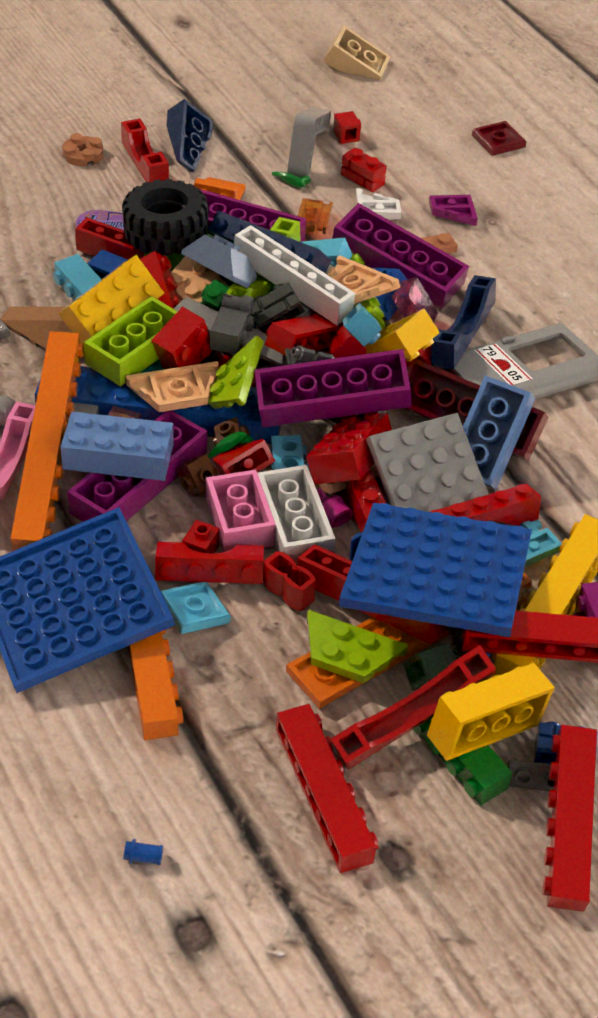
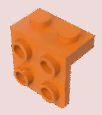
(221, 187)

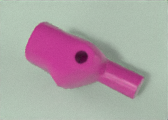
(335, 509)

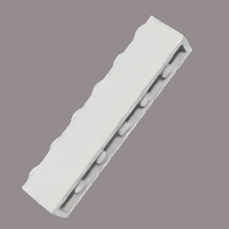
(283, 266)

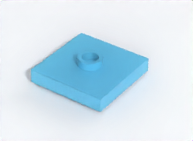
(195, 607)

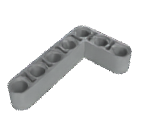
(305, 128)

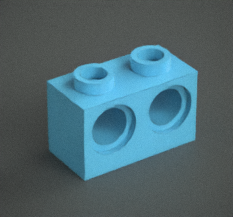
(362, 325)
(288, 451)

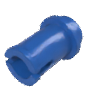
(143, 852)

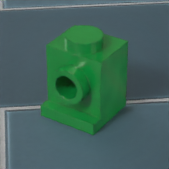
(213, 295)

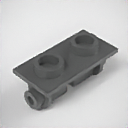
(302, 355)
(530, 775)

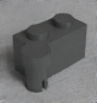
(232, 324)

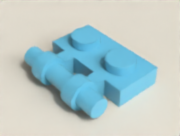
(542, 542)

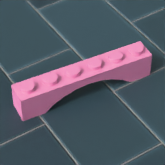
(14, 443)

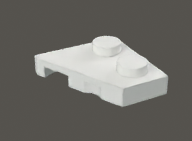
(384, 206)

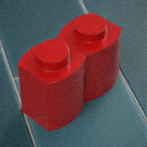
(288, 580)

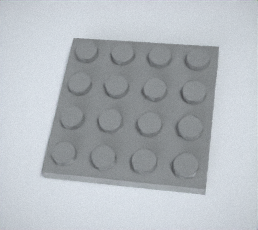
(427, 464)

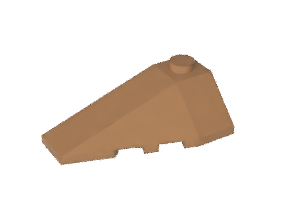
(35, 322)

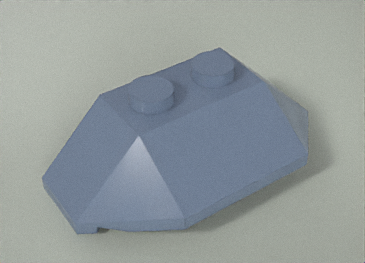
(222, 258)

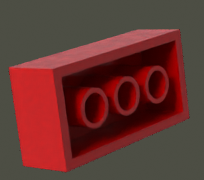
(344, 450)

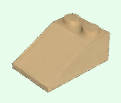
(356, 55)

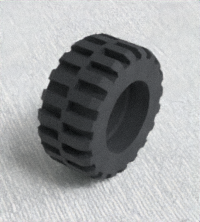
(164, 216)

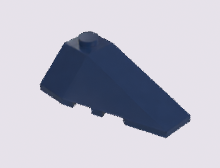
(188, 133)

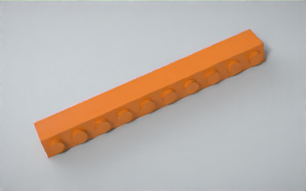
(43, 457)

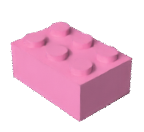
(240, 510)

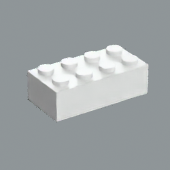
(296, 511)

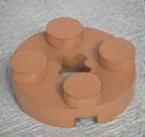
(82, 149)

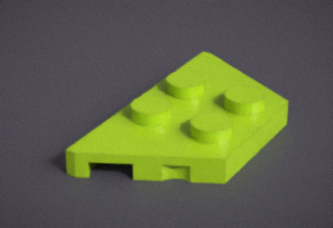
(235, 376)
(349, 648)

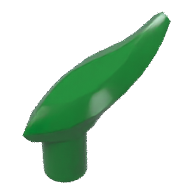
(292, 180)
(229, 442)

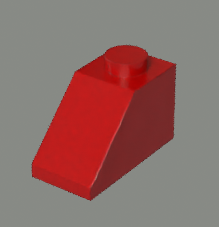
(244, 457)

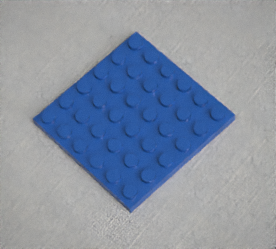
(438, 569)
(76, 599)

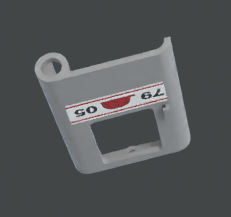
(501, 364)

